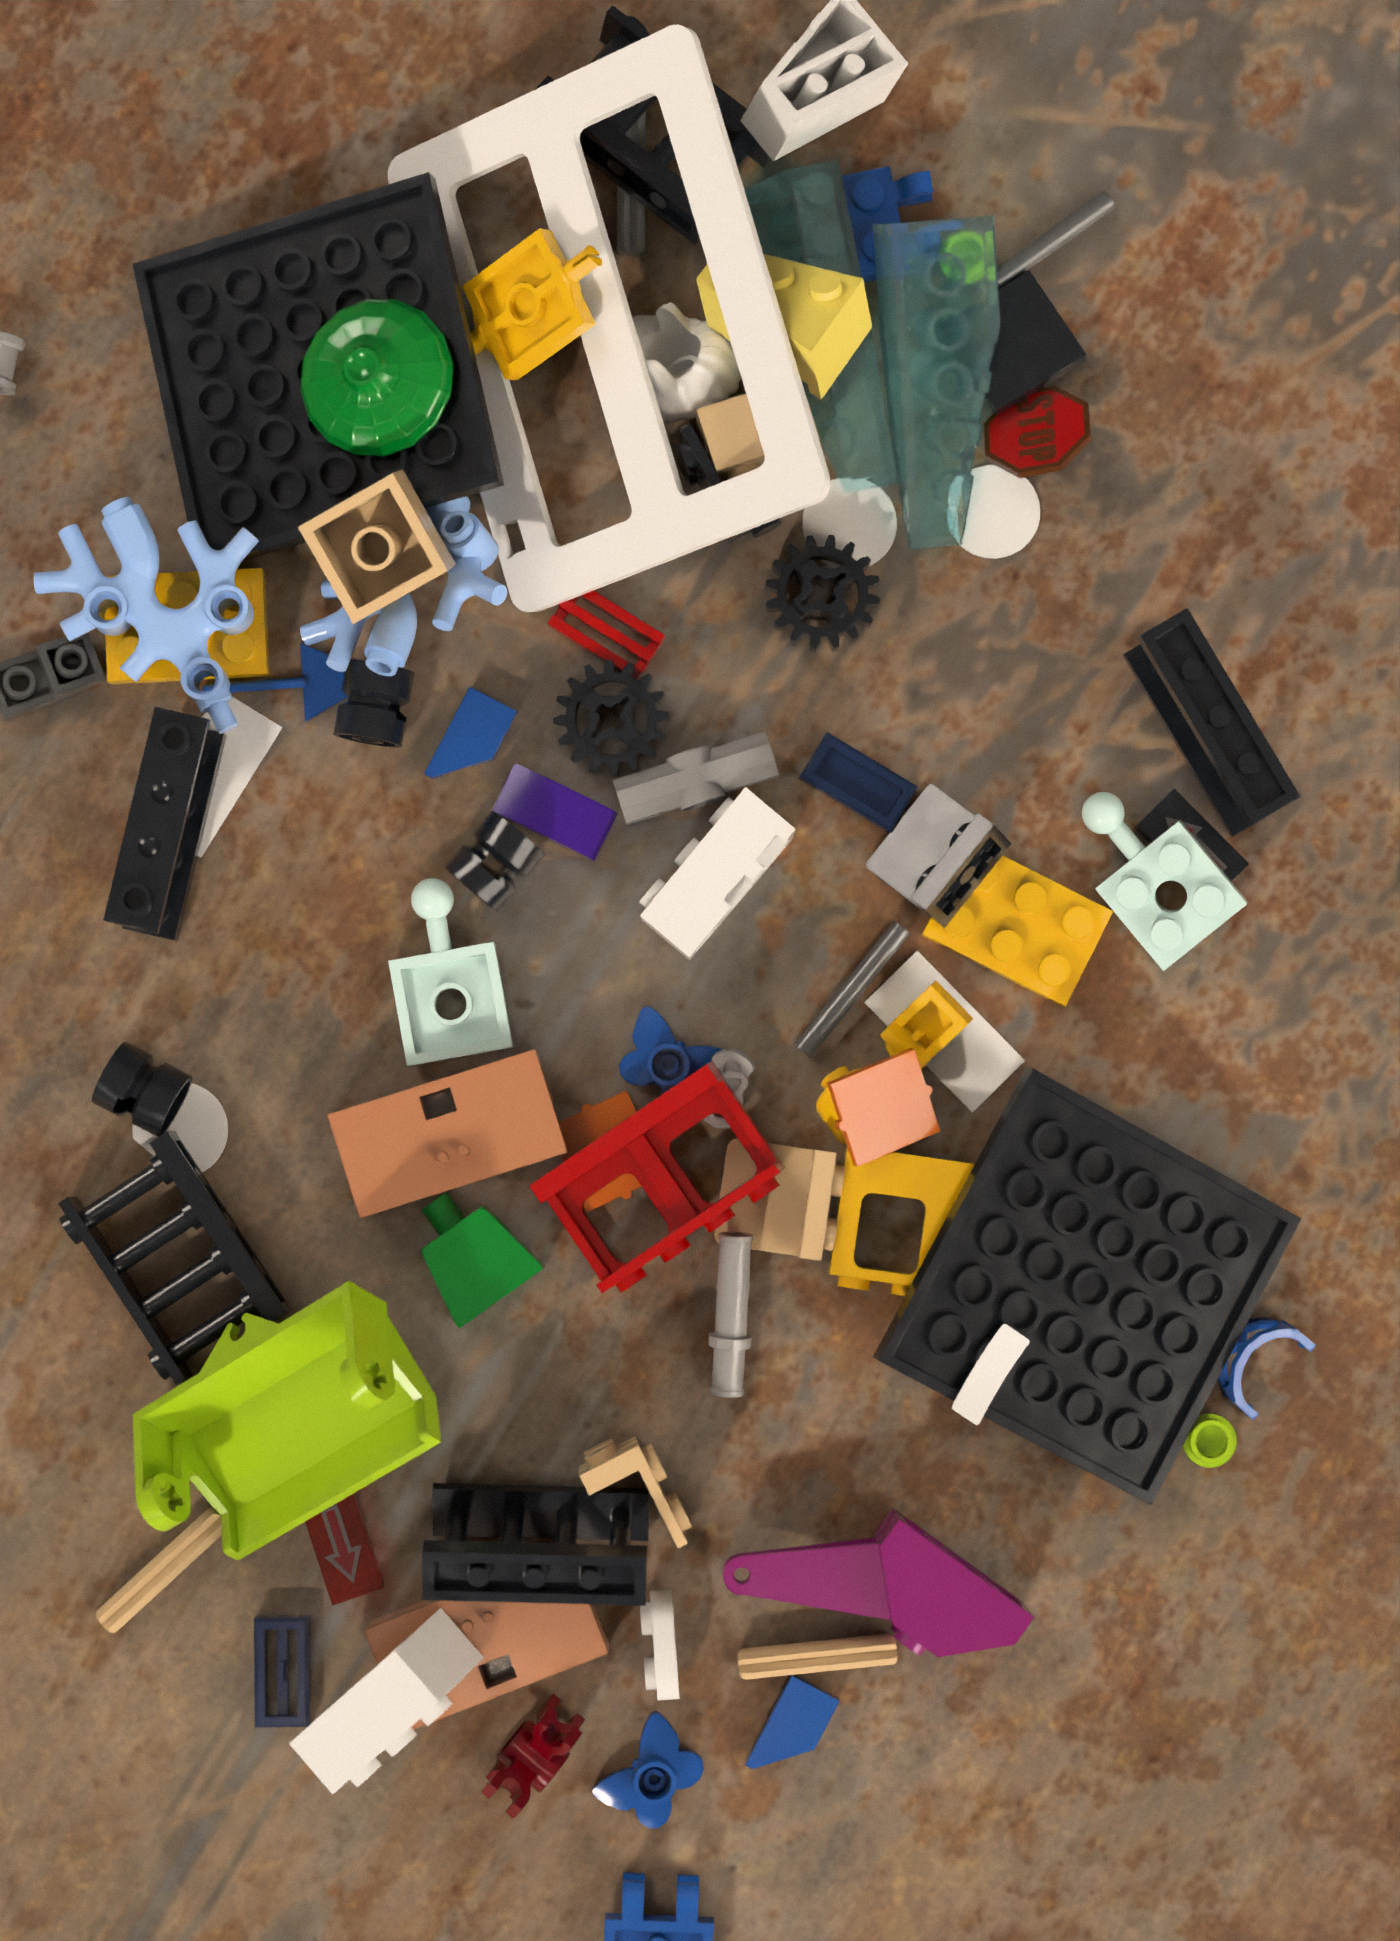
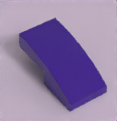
(554, 811)

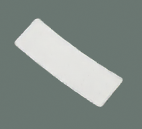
(989, 1373)

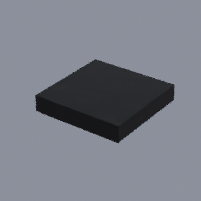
(1031, 345)

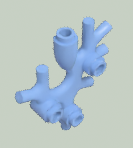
(396, 625)
(162, 631)

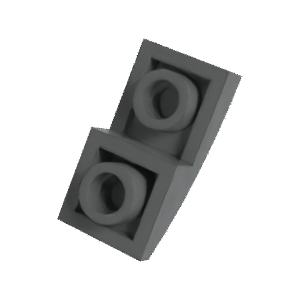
(48, 675)

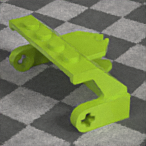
(285, 1421)

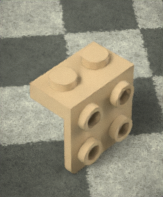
(794, 1214)
(611, 1463)

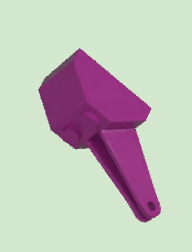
(895, 1576)

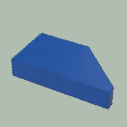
(472, 734)
(793, 1723)

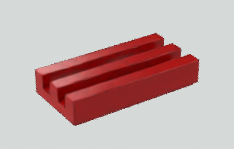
(644, 654)

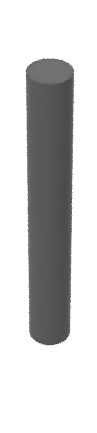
(1054, 238)
(852, 989)

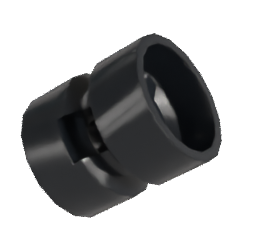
(373, 706)
(504, 844)
(140, 1088)

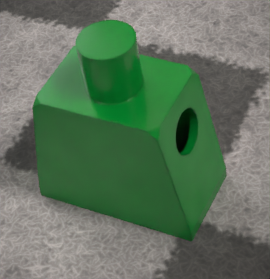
(474, 1258)

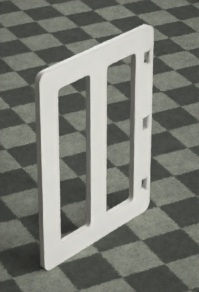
(663, 517)

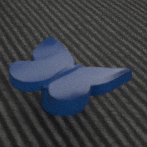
(659, 1056)
(653, 1775)

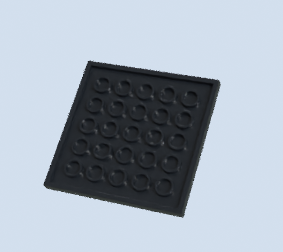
(231, 345)
(1114, 1266)

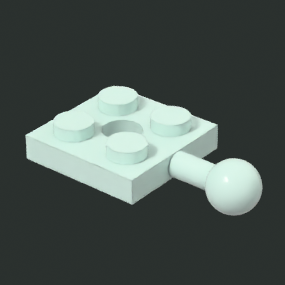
(1168, 858)
(422, 978)

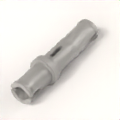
(731, 1314)

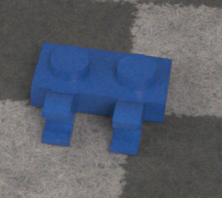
(875, 200)
(636, 1926)

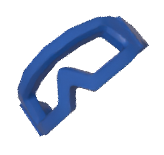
(1231, 1386)

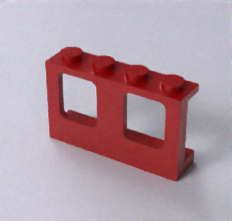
(644, 1149)

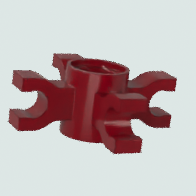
(533, 1755)

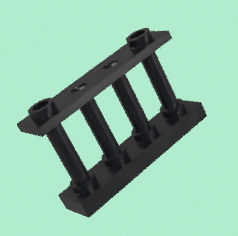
(646, 172)
(1210, 723)
(165, 824)
(198, 1209)
(537, 1571)

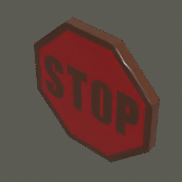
(1038, 433)

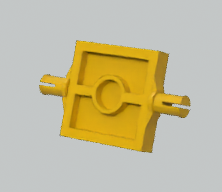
(530, 303)

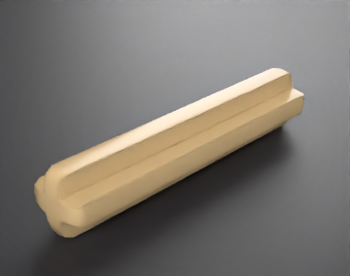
(160, 1571)
(817, 1656)

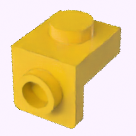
(926, 1024)

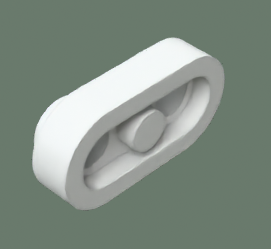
(662, 1668)

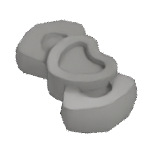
(736, 1070)

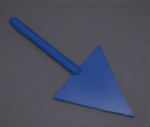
(319, 683)

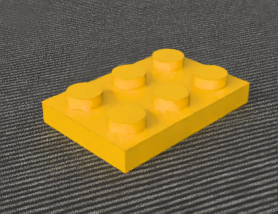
(238, 654)
(1025, 930)

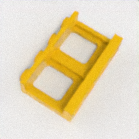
(900, 1175)

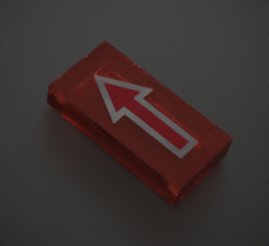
(344, 1551)

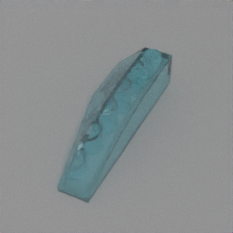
(808, 221)
(936, 355)

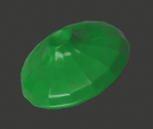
(376, 377)

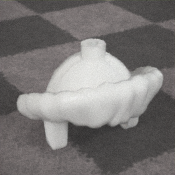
(685, 362)

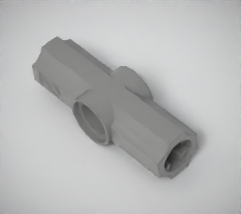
(696, 778)

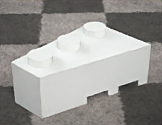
(824, 79)
(716, 872)
(386, 1703)

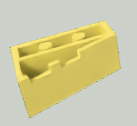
(821, 312)

